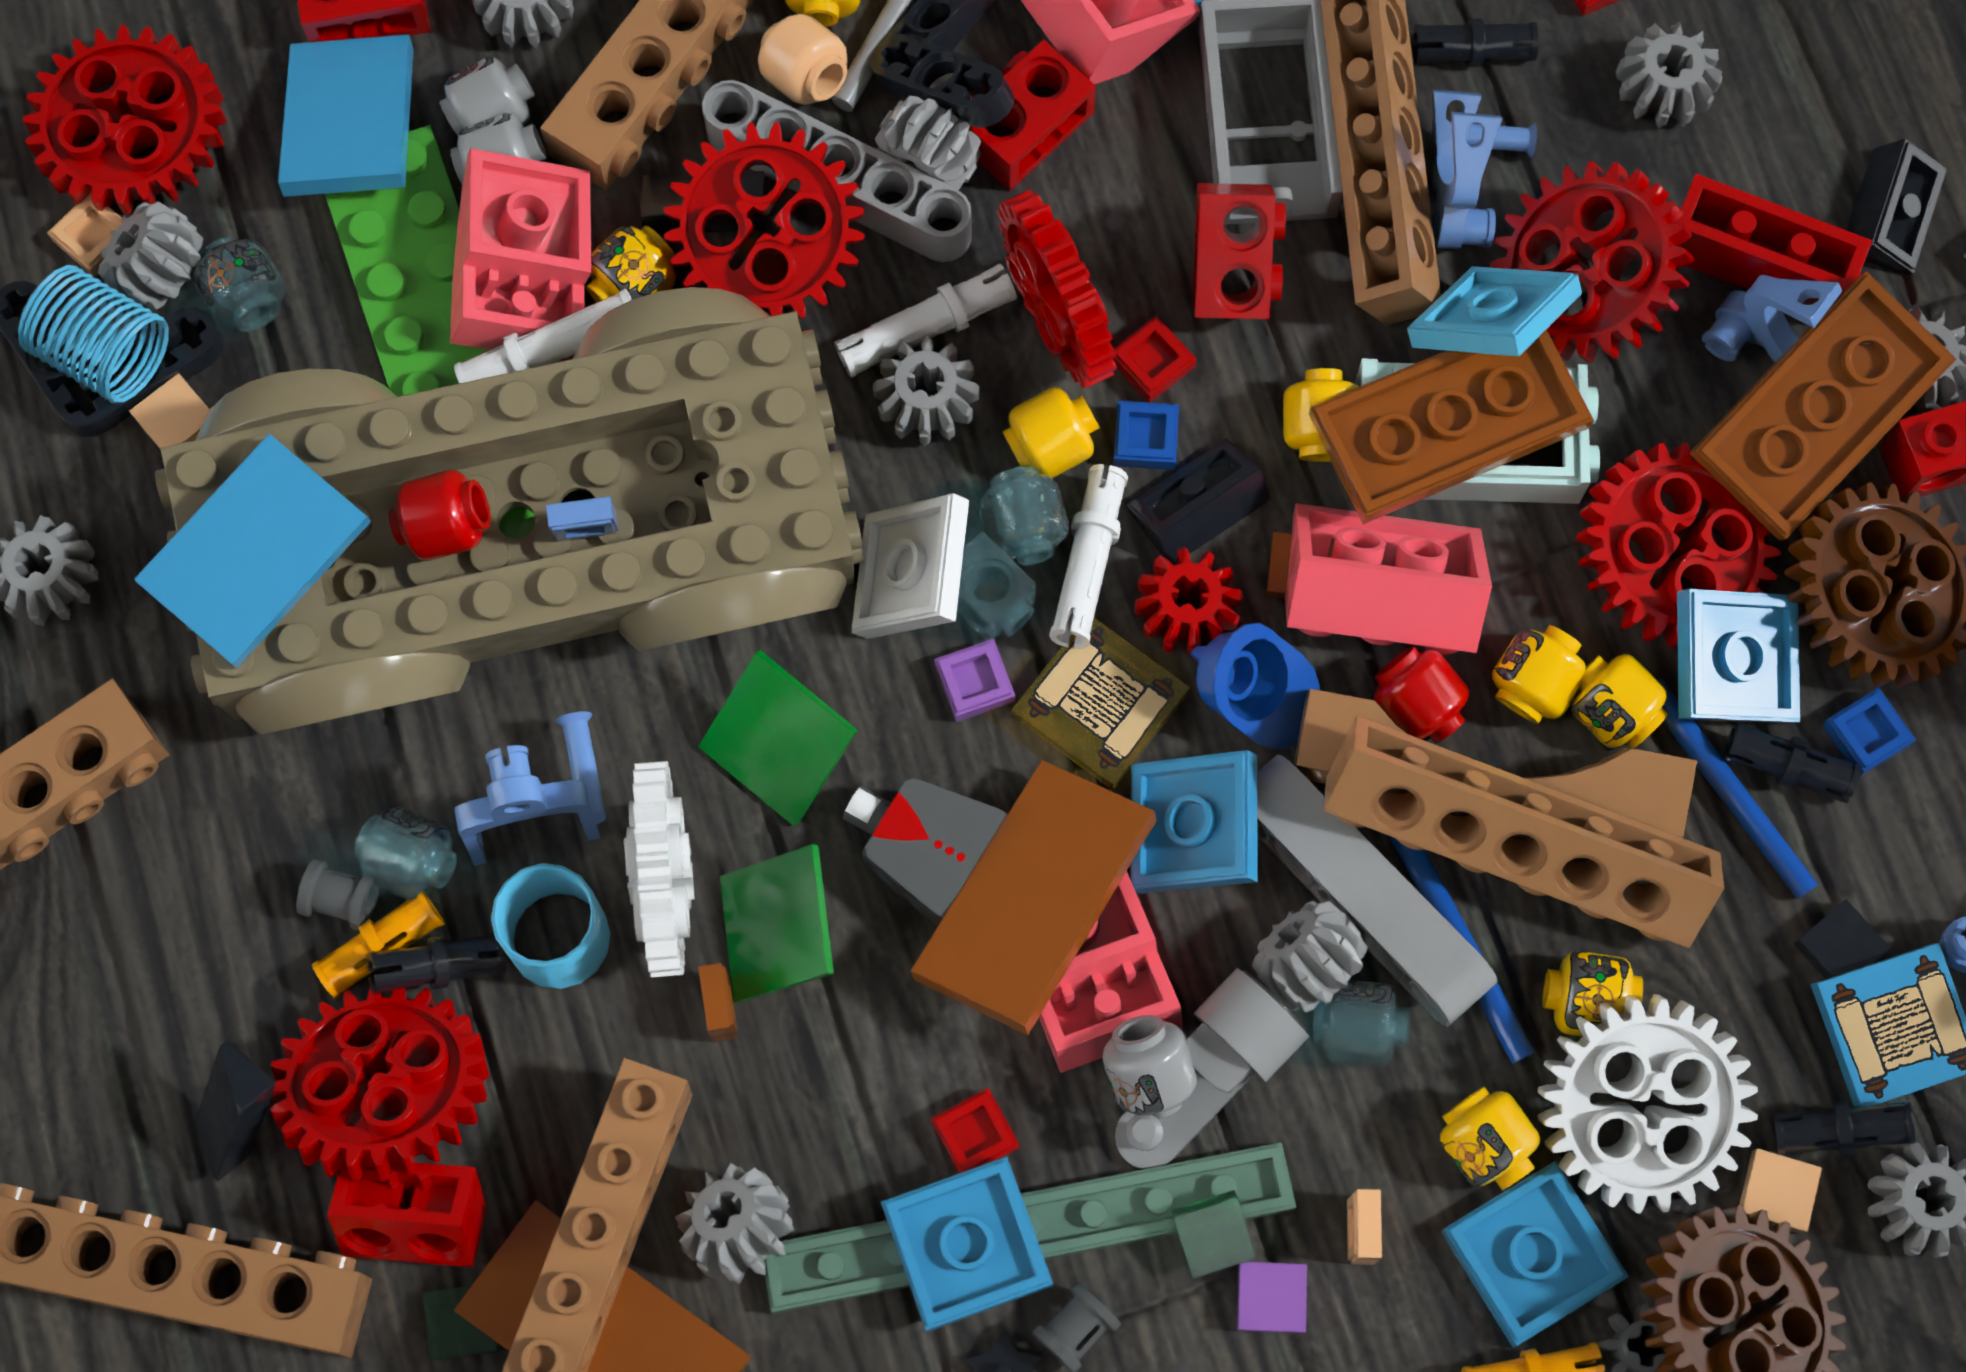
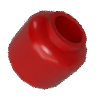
(439, 515)
(1422, 694)

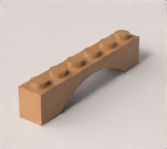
(1628, 782)

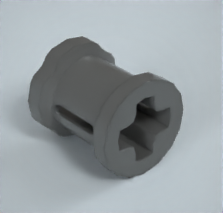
(336, 894)
(1076, 1327)

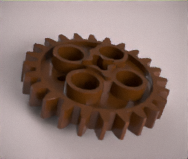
(1882, 585)
(1710, 1261)

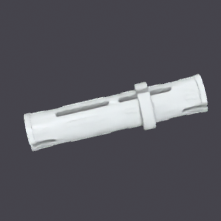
(932, 317)
(540, 346)
(1094, 533)

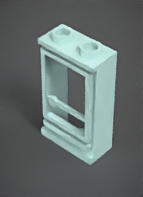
(1523, 483)

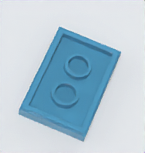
(346, 116)
(252, 550)

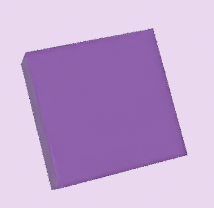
(974, 680)
(1272, 1297)

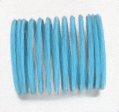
(115, 343)
(524, 890)

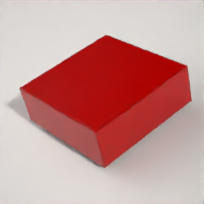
(1153, 359)
(975, 1132)

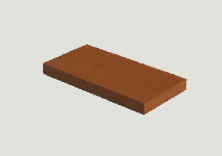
(1823, 406)
(1446, 423)
(1034, 897)
(643, 1327)

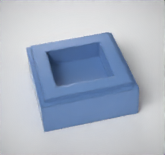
(582, 518)

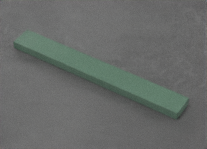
(1064, 1219)

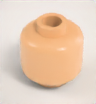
(803, 59)

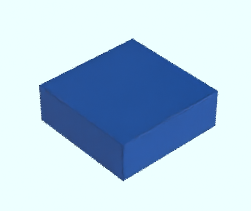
(1146, 435)
(1869, 731)

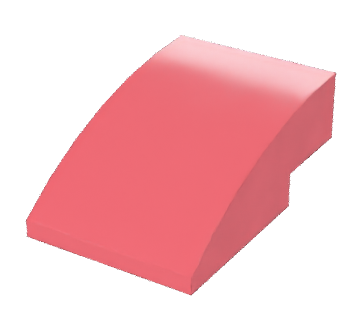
(518, 248)
(1107, 983)

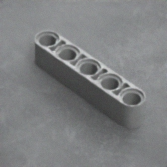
(871, 169)
(1388, 911)

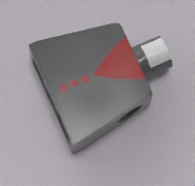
(923, 841)

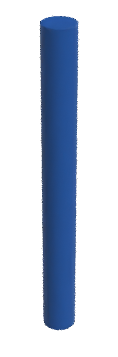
(1738, 800)
(1493, 1001)

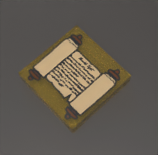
(1100, 703)

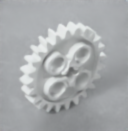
(659, 869)
(1638, 1159)

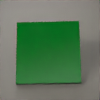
(777, 738)
(776, 924)

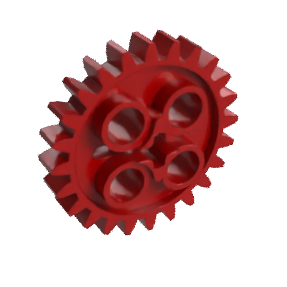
(125, 119)
(719, 190)
(1568, 217)
(1057, 289)
(1633, 510)
(378, 1083)

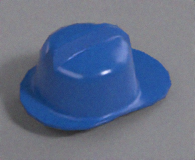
(1256, 683)

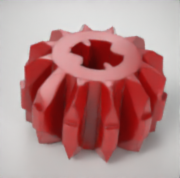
(1191, 582)

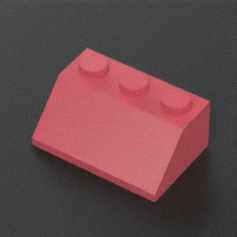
(1110, 35)
(1387, 580)

